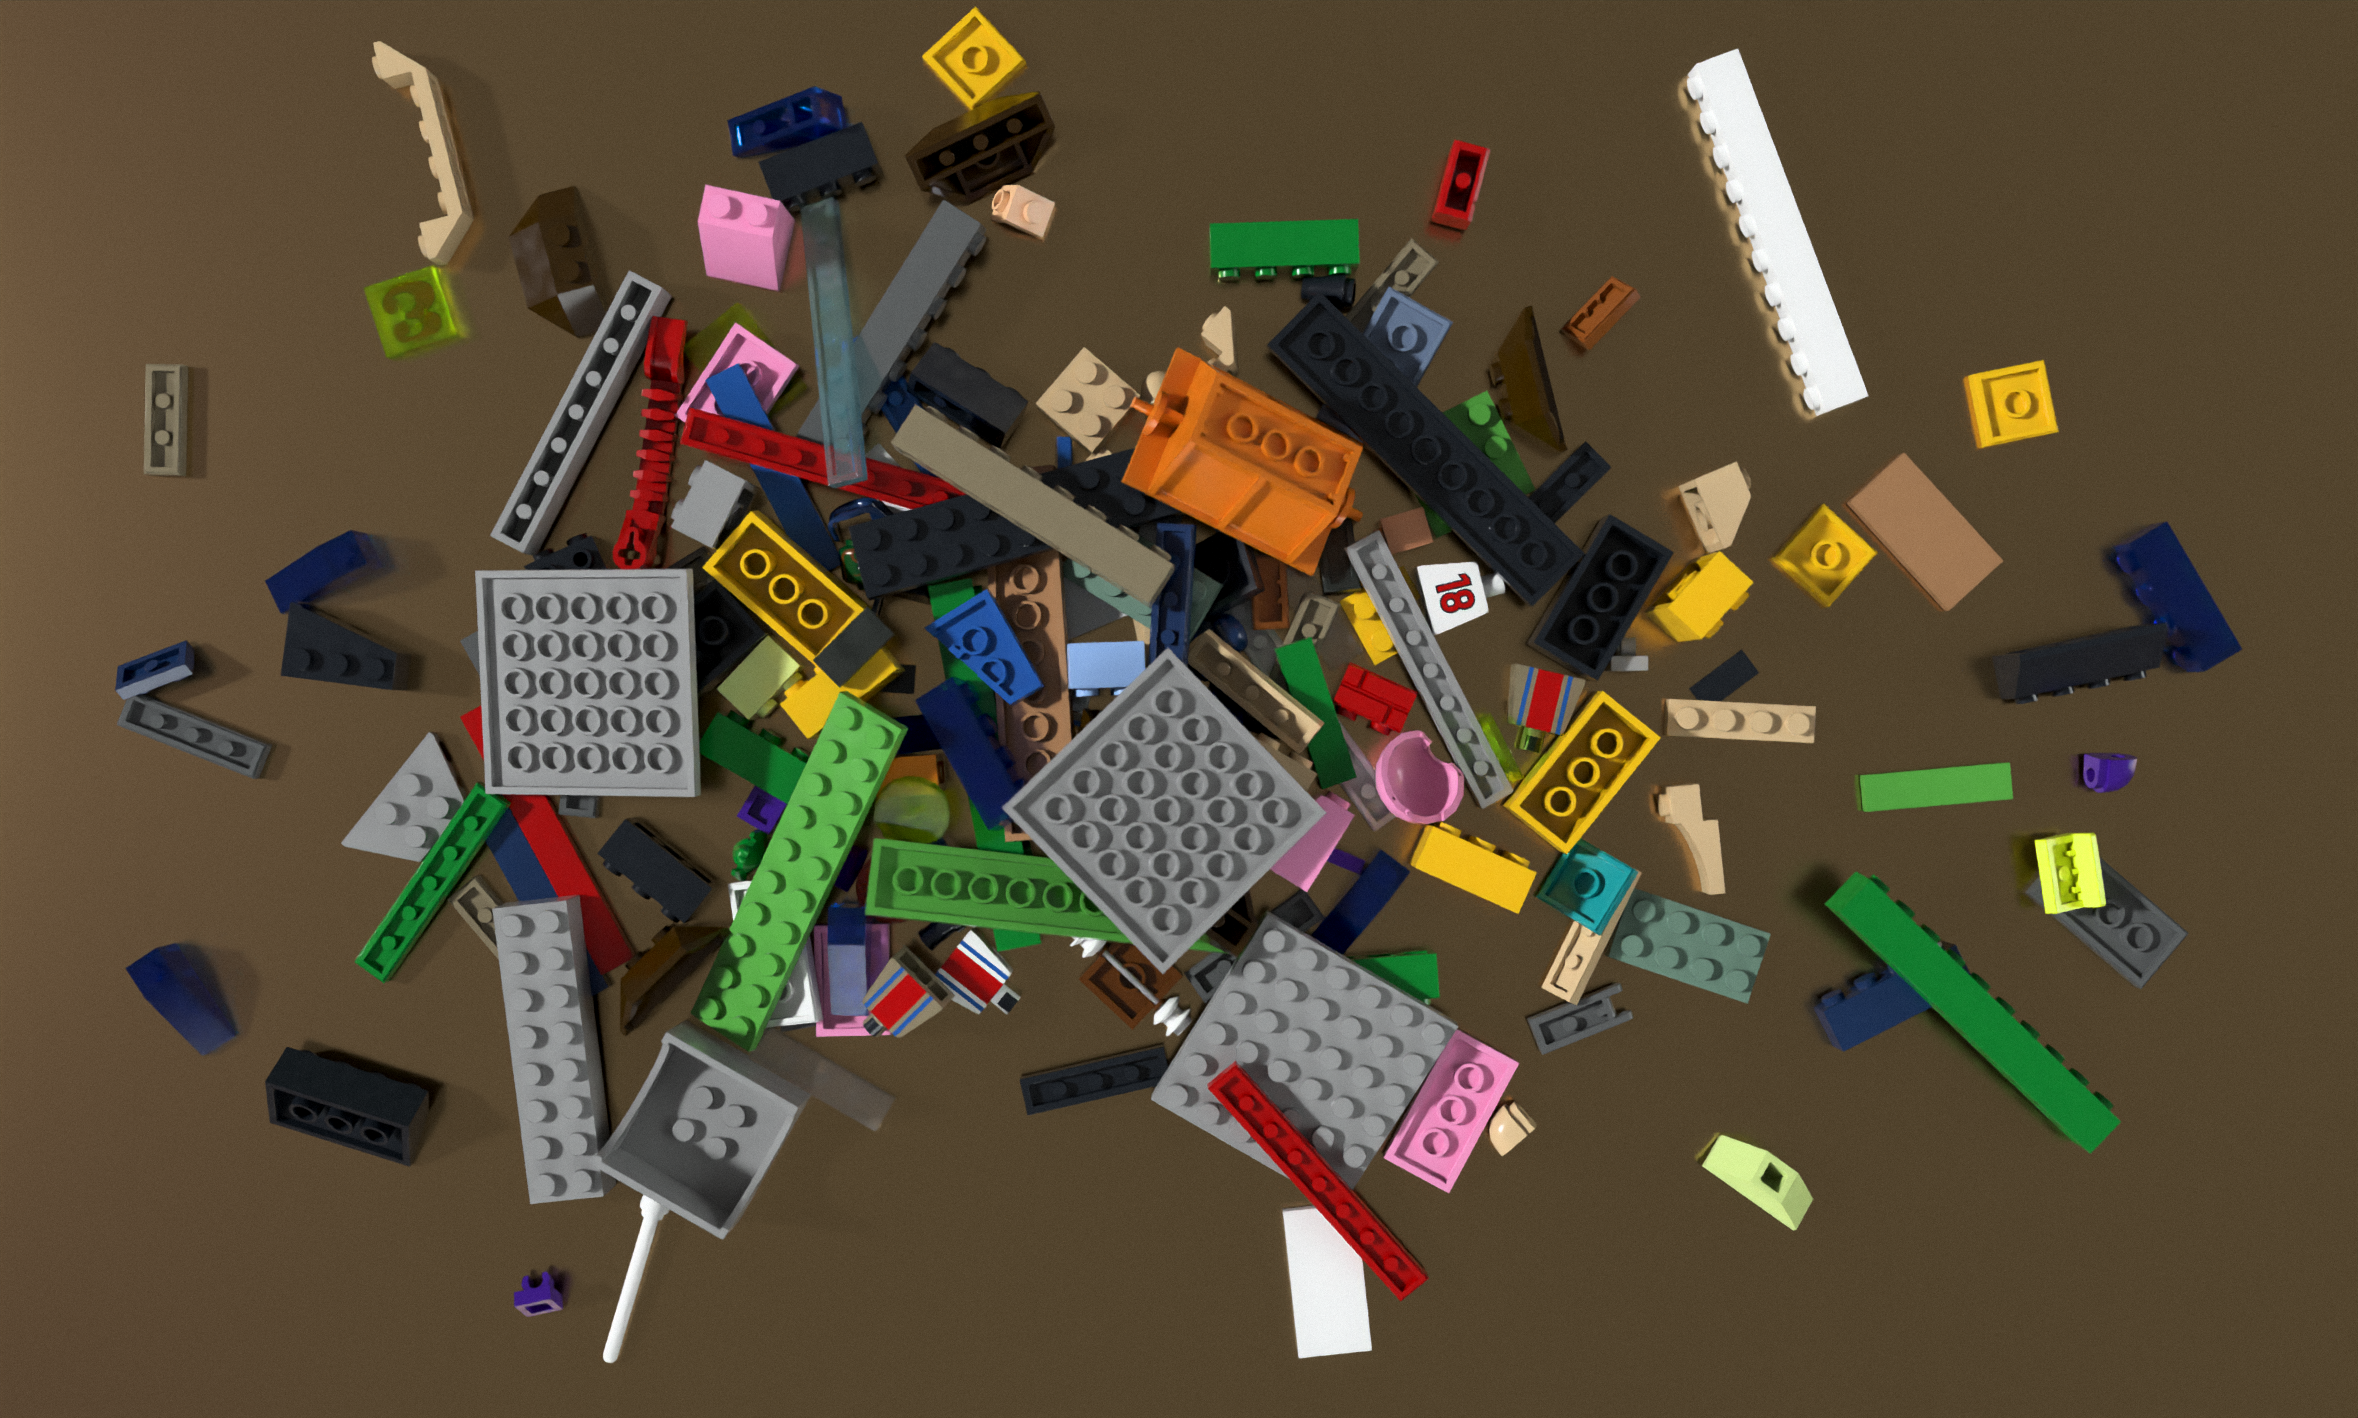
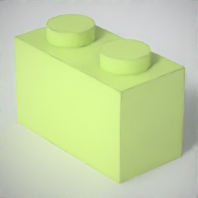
(762, 678)

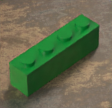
(1284, 248)
(753, 754)
(1408, 970)

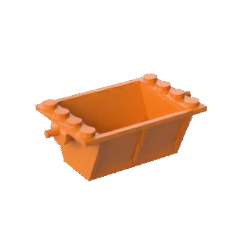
(1244, 462)

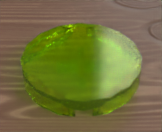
(1500, 747)
(912, 810)

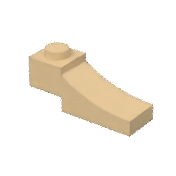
(1683, 808)

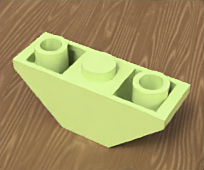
(1760, 1179)

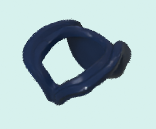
(866, 505)
(1228, 629)

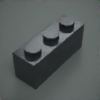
(821, 167)
(967, 395)
(657, 871)

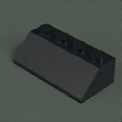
(2080, 661)
(347, 1105)

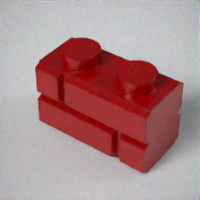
(1460, 185)
(1373, 698)

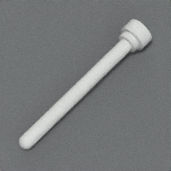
(652, 1213)

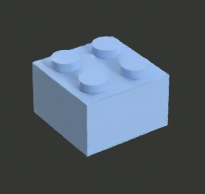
(1103, 666)

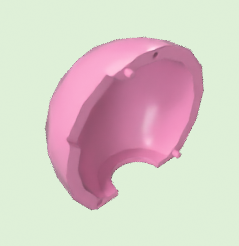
(1416, 782)

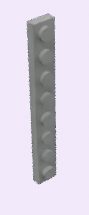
(1428, 669)

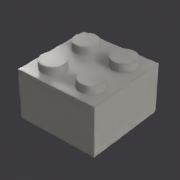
(713, 505)

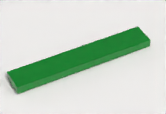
(432, 883)

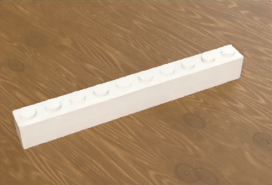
(1776, 233)

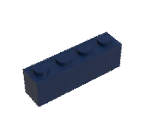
(1870, 1006)

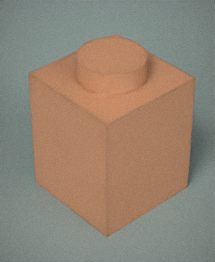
(1405, 531)

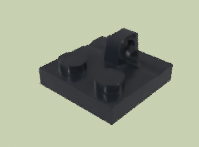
(1233, 566)

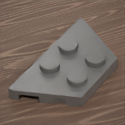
(411, 807)

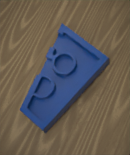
(988, 646)

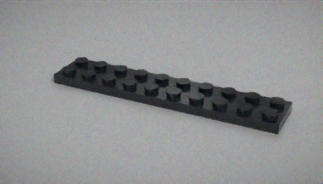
(1425, 449)
(968, 537)

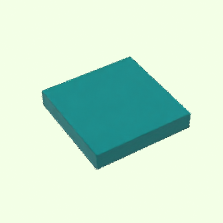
(1587, 885)

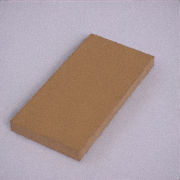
(1924, 531)

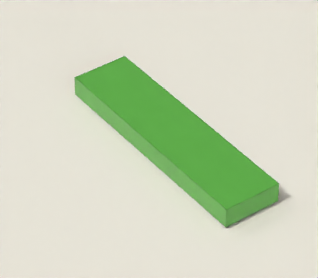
(1936, 786)

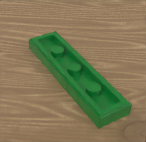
(1308, 686)

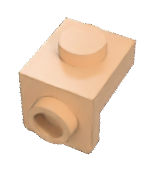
(1022, 209)

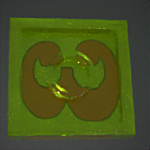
(411, 312)

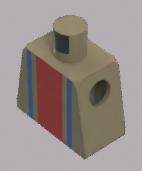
(1541, 703)
(903, 996)

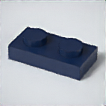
(155, 670)

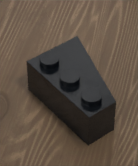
(335, 652)

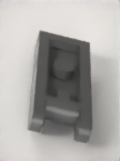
(1575, 1022)

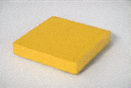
(974, 59)
(2013, 403)
(1824, 555)

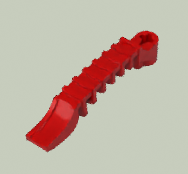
(666, 371)

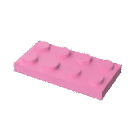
(1450, 1110)

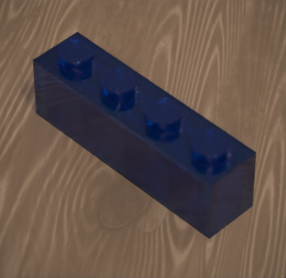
(2177, 597)
(973, 748)

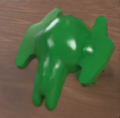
(748, 854)

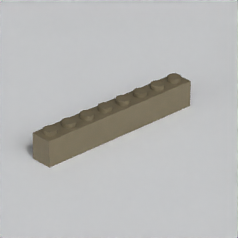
(1033, 505)

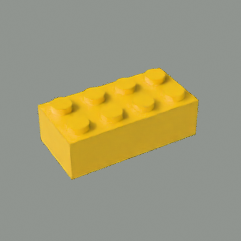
(784, 585)
(1581, 771)

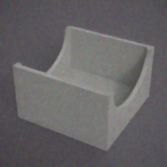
(702, 1129)

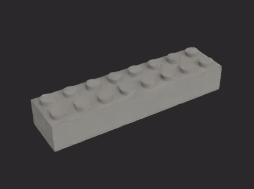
(553, 1047)

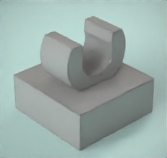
(1626, 658)

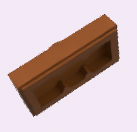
(1601, 313)
(1271, 606)

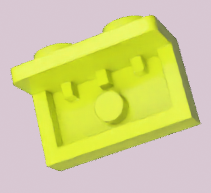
(2070, 872)

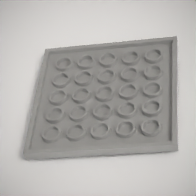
(588, 682)
(1164, 810)
(1320, 1041)

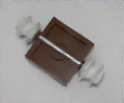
(1132, 984)

